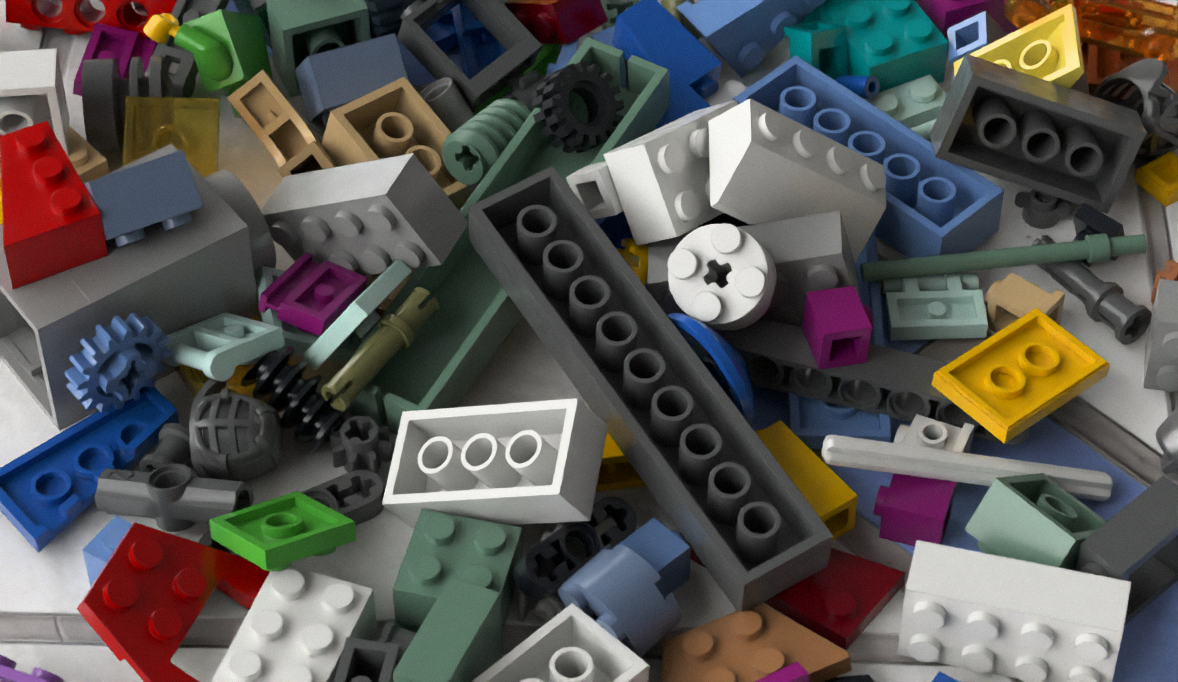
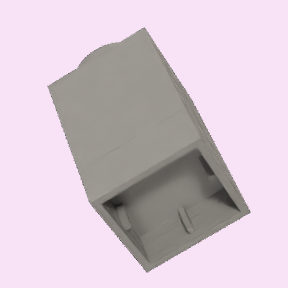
(168, 275)

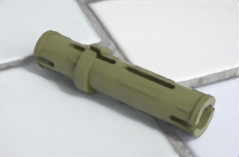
(393, 333)

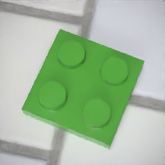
(283, 531)

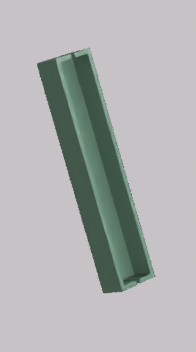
(473, 305)

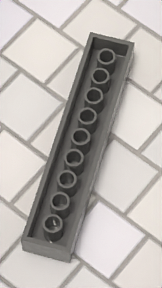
(650, 390)

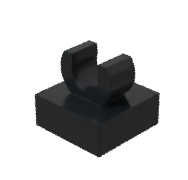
(1090, 222)

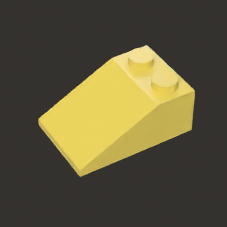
(1041, 49)

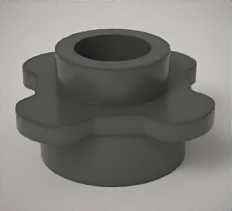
(1041, 209)

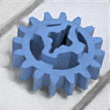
(117, 362)

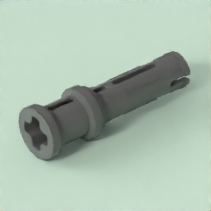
(1102, 299)

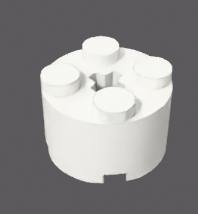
(695, 268)

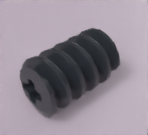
(296, 397)

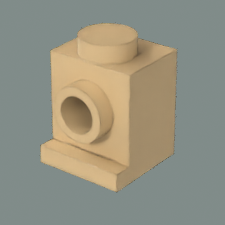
(1015, 298)

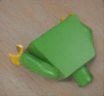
(225, 46)

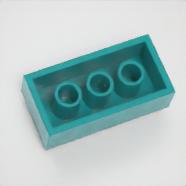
(887, 39)

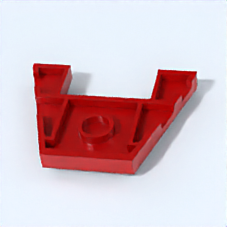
(155, 593)

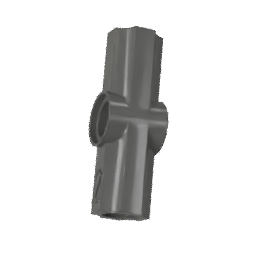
(170, 496)

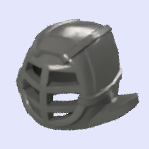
(1150, 98)
(238, 434)

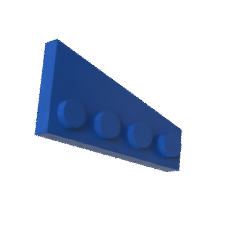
(59, 477)

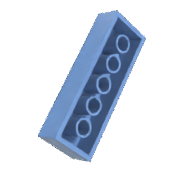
(929, 201)

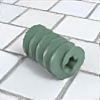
(482, 139)

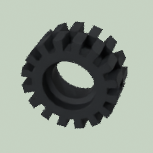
(557, 113)

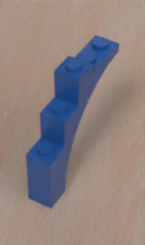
(694, 72)

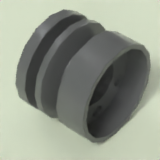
(106, 93)

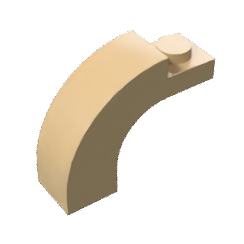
(280, 127)

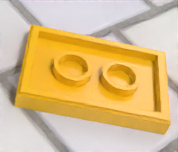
(1020, 375)

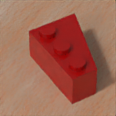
(45, 208)

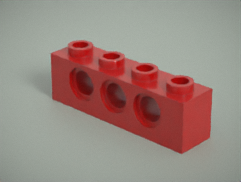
(79, 16)

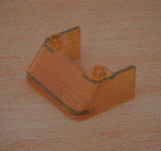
(1124, 26)

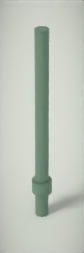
(1094, 248)

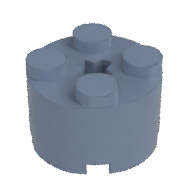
(622, 597)

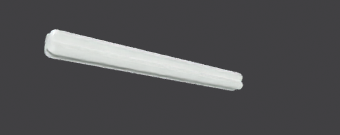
(957, 465)

